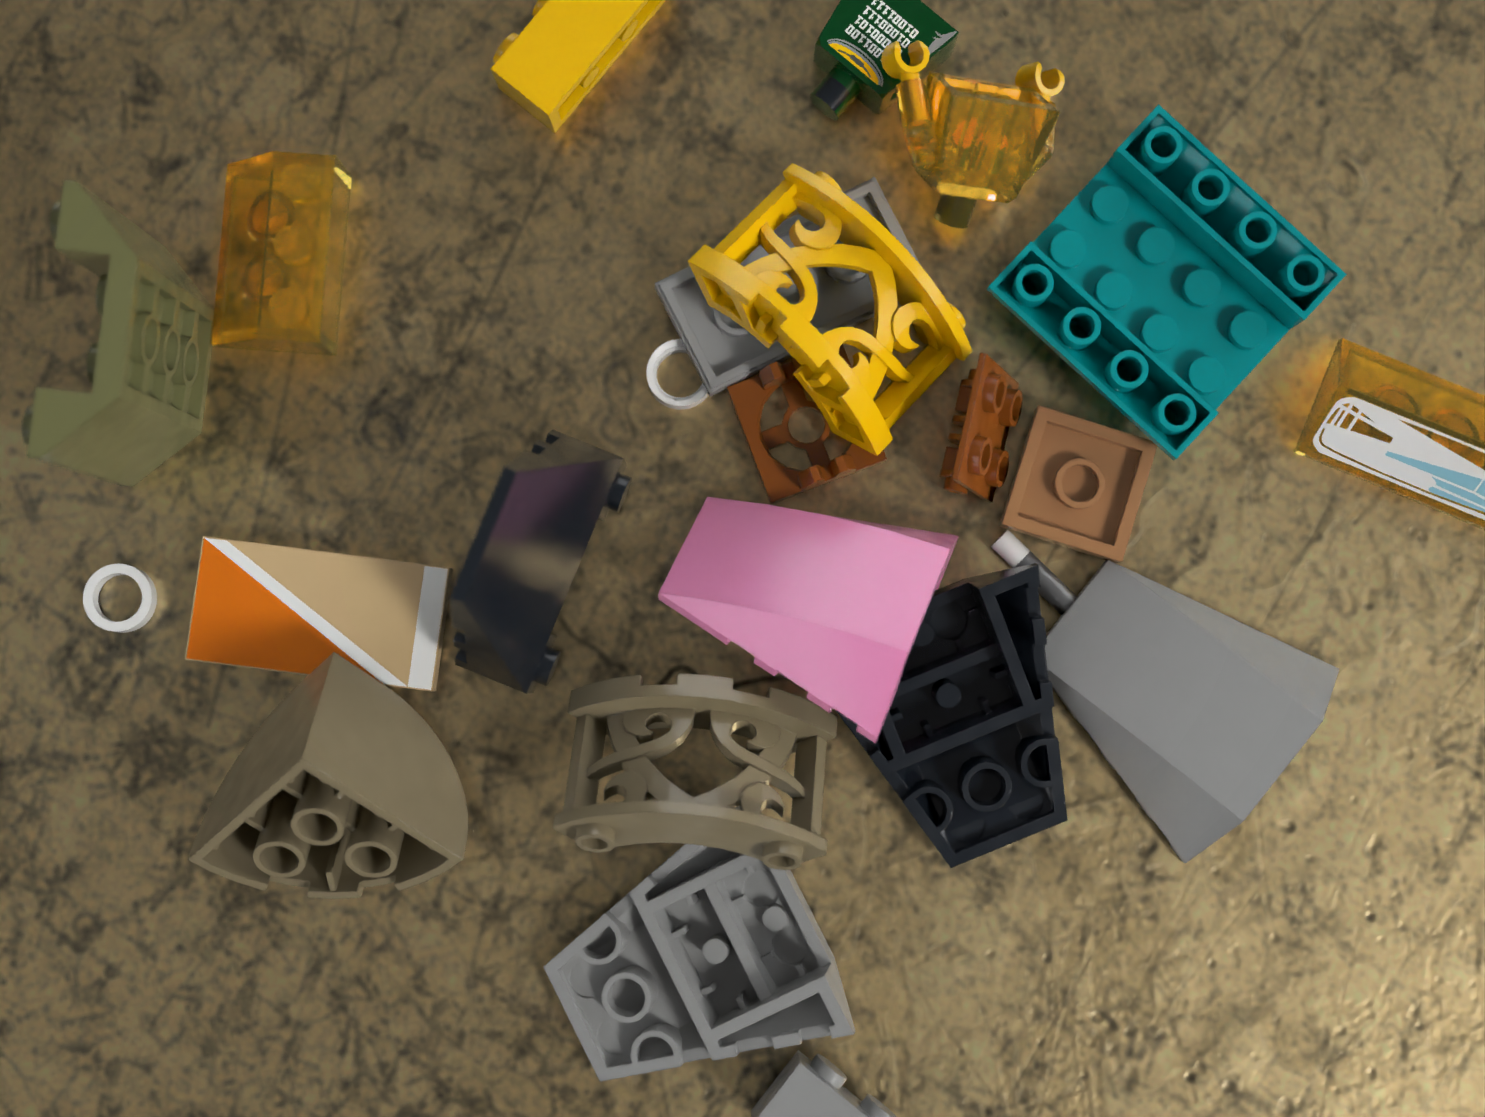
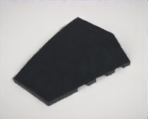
(974, 719)

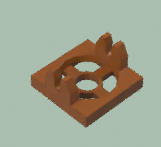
(777, 479)

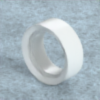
(679, 403)
(93, 588)

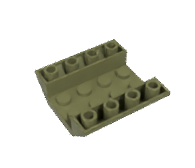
(148, 358)

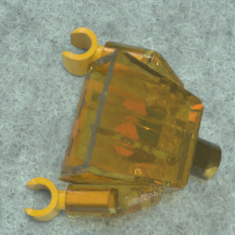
(973, 134)

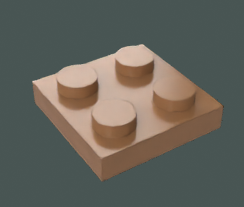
(1078, 484)

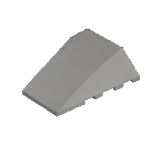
(1183, 701)
(700, 967)

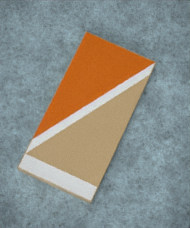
(300, 605)

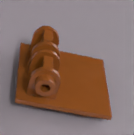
(991, 407)

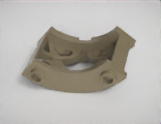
(626, 714)

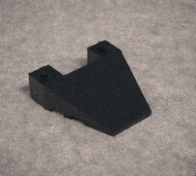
(529, 557)

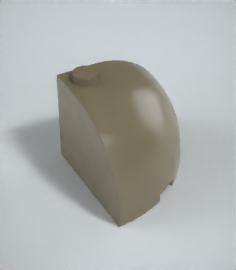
(337, 794)

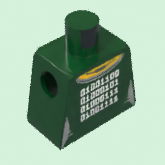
(853, 49)

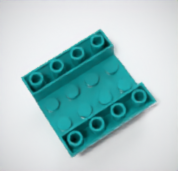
(1166, 282)

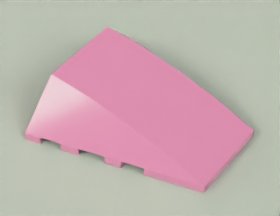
(811, 597)

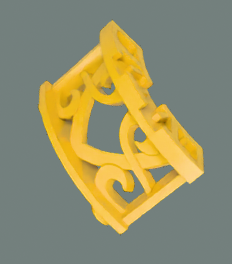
(752, 301)

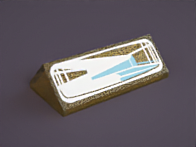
(1400, 431)

